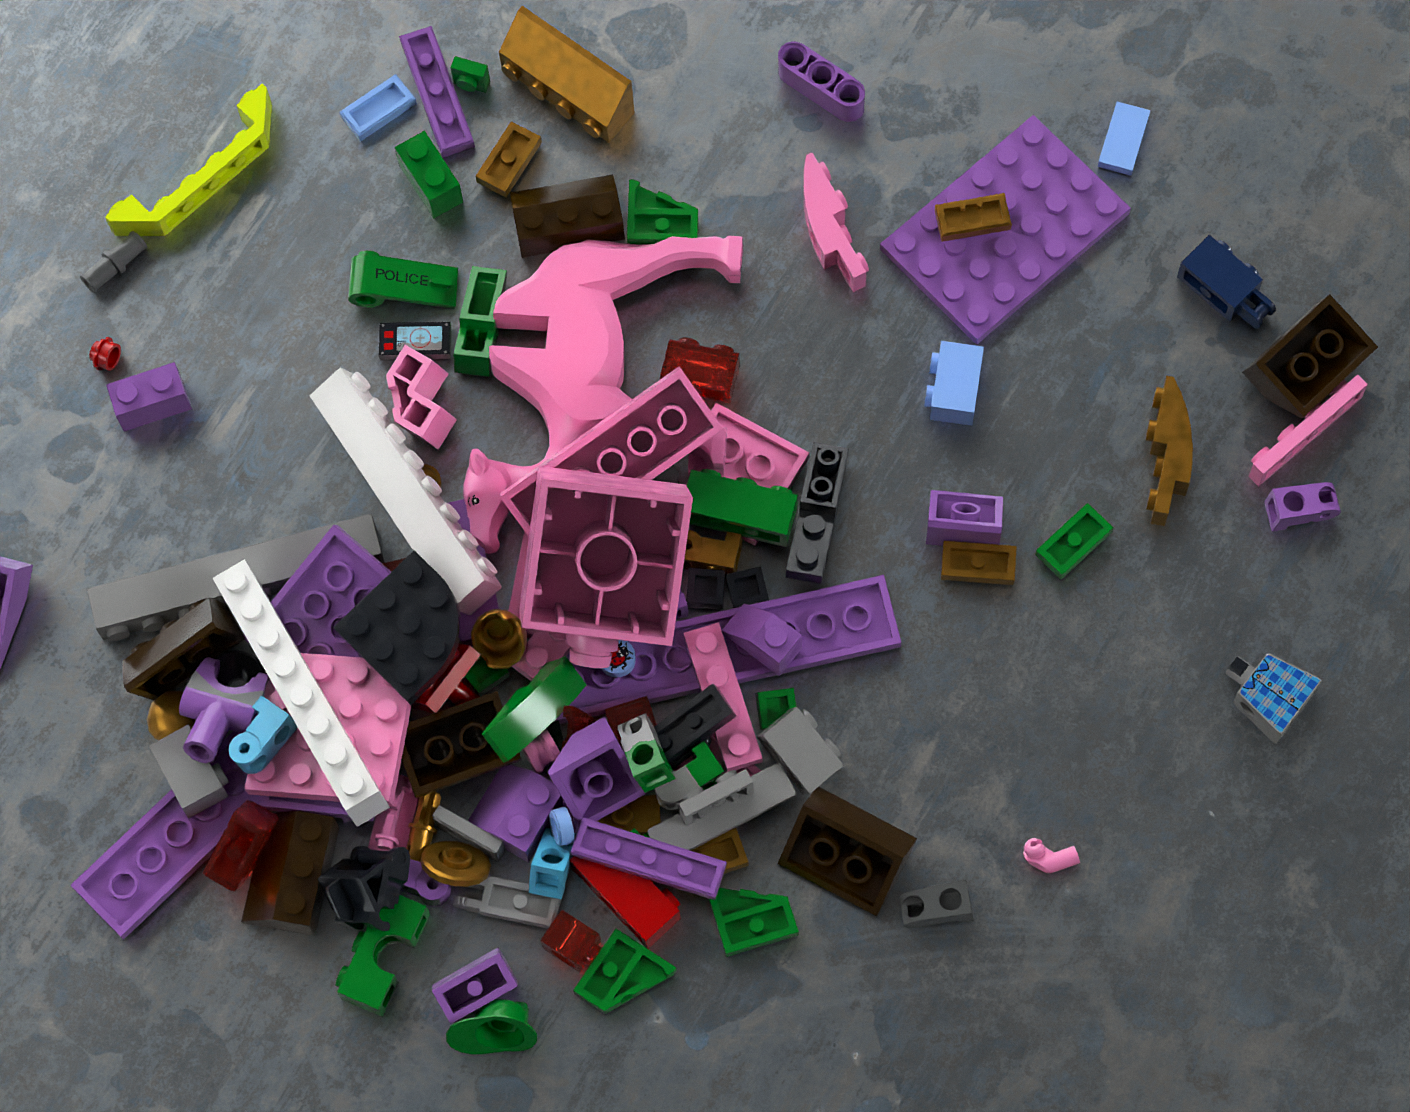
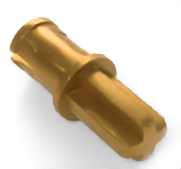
(423, 825)

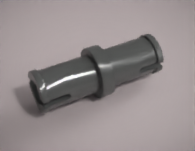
(113, 262)

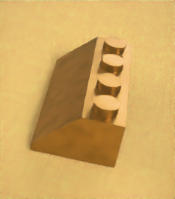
(566, 76)

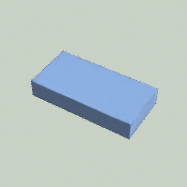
(378, 107)
(1124, 138)

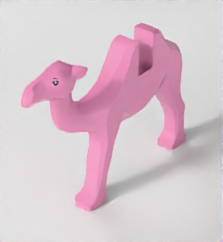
(582, 366)

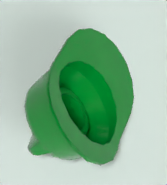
(495, 1028)

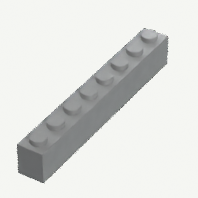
(167, 593)

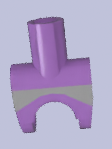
(217, 709)

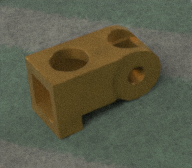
(713, 553)

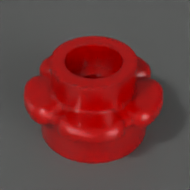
(105, 354)

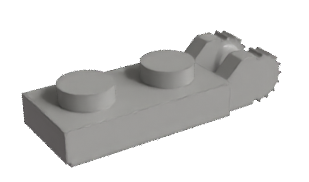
(510, 902)

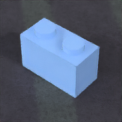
(956, 382)

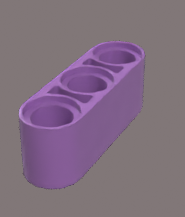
(816, 67)

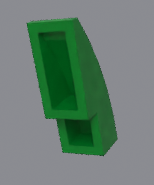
(477, 322)
(533, 708)

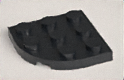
(406, 627)

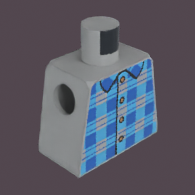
(1272, 693)

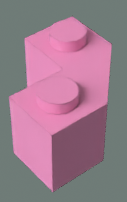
(413, 386)

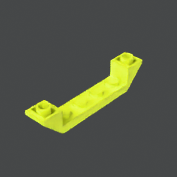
(197, 188)

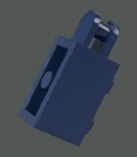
(1225, 282)

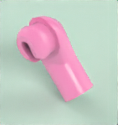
(1047, 860)

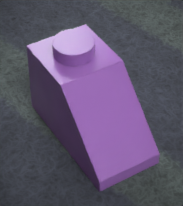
(764, 637)

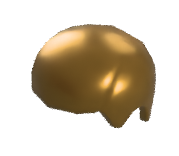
(499, 638)
(165, 717)

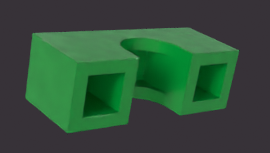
(363, 980)

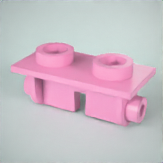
(391, 825)

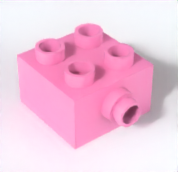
(604, 561)

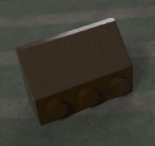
(567, 215)
(1310, 358)
(179, 649)
(451, 746)
(846, 850)
(285, 879)

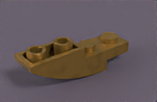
(1173, 447)

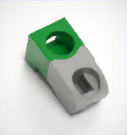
(645, 753)
(698, 773)

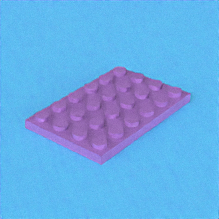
(1055, 217)

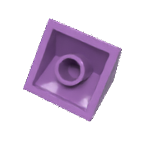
(964, 518)

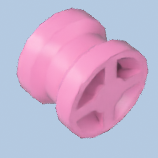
(541, 751)

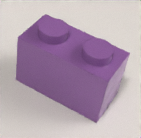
(149, 396)
(474, 985)

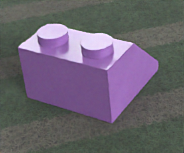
(594, 773)
(517, 809)

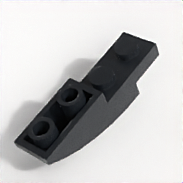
(817, 513)

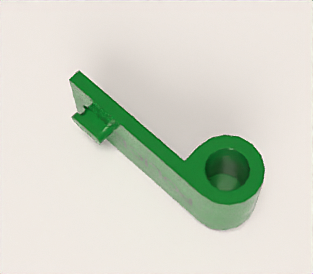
(382, 278)

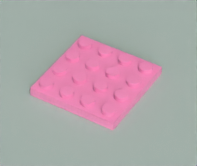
(369, 712)

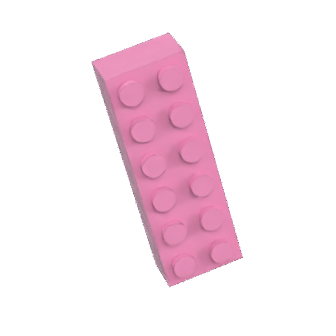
(631, 442)

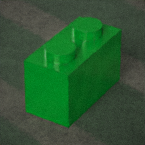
(429, 174)

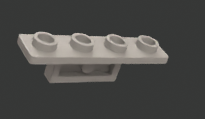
(724, 806)

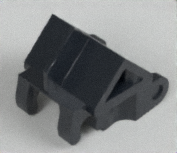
(361, 891)

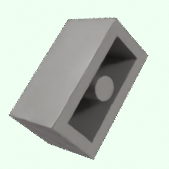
(801, 749)
(193, 782)

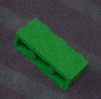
(742, 507)

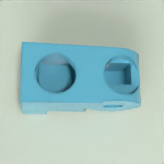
(262, 737)
(550, 867)

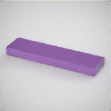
(437, 92)
(648, 858)

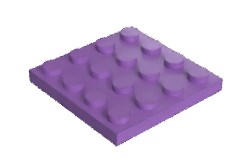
(325, 591)

